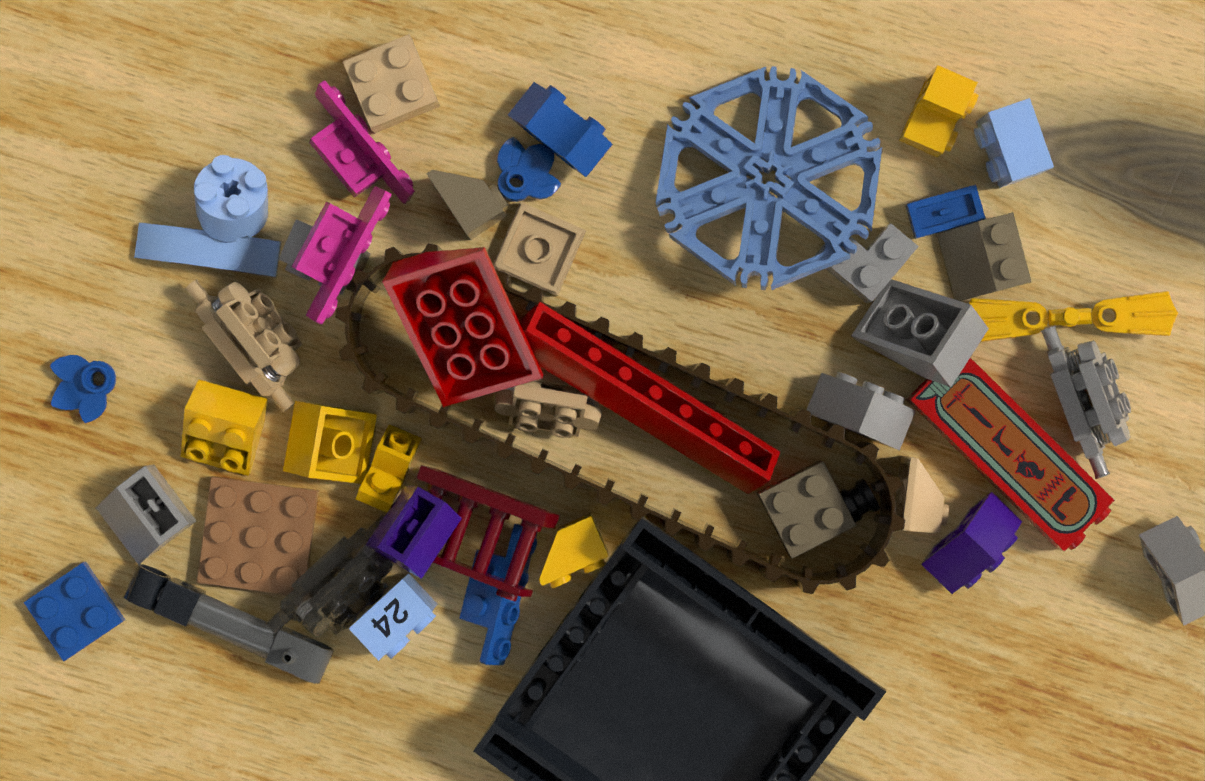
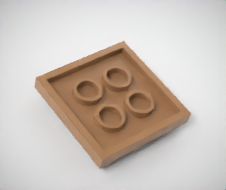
(257, 535)

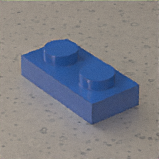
(945, 211)

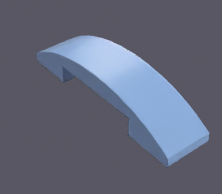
(199, 249)

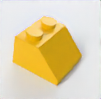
(329, 442)

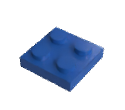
(74, 611)

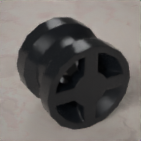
(859, 500)

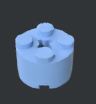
(231, 199)

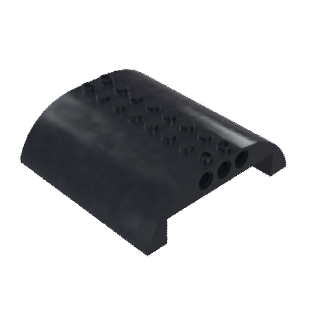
(675, 681)

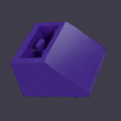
(414, 530)

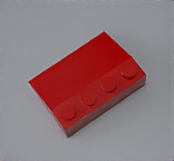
(461, 323)

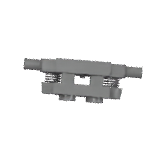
(1109, 405)

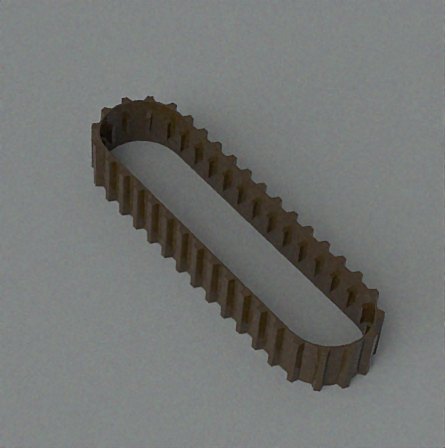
(806, 580)

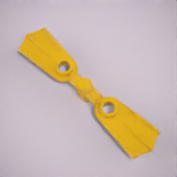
(1133, 315)

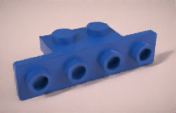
(492, 611)

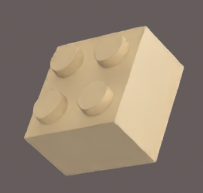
(391, 83)

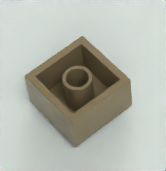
(806, 509)

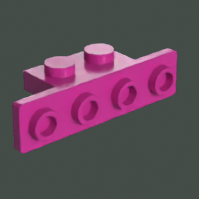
(353, 152)
(335, 247)

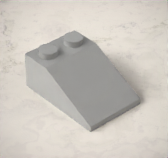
(922, 331)

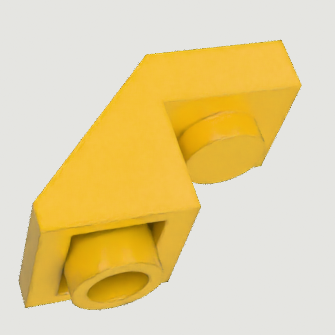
(388, 468)

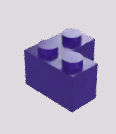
(973, 545)

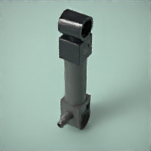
(191, 606)

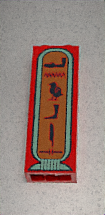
(1014, 455)

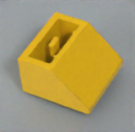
(222, 427)
(574, 548)

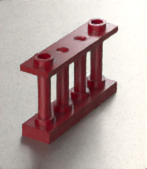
(501, 509)

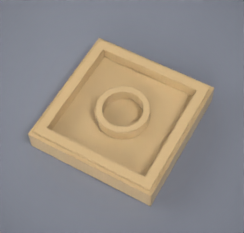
(539, 248)

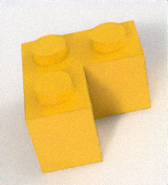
(938, 107)

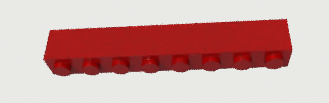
(648, 400)

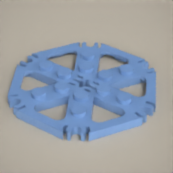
(771, 151)

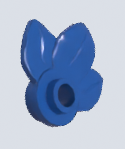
(530, 167)
(78, 387)

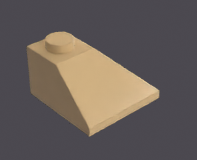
(919, 498)

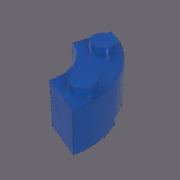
(562, 130)

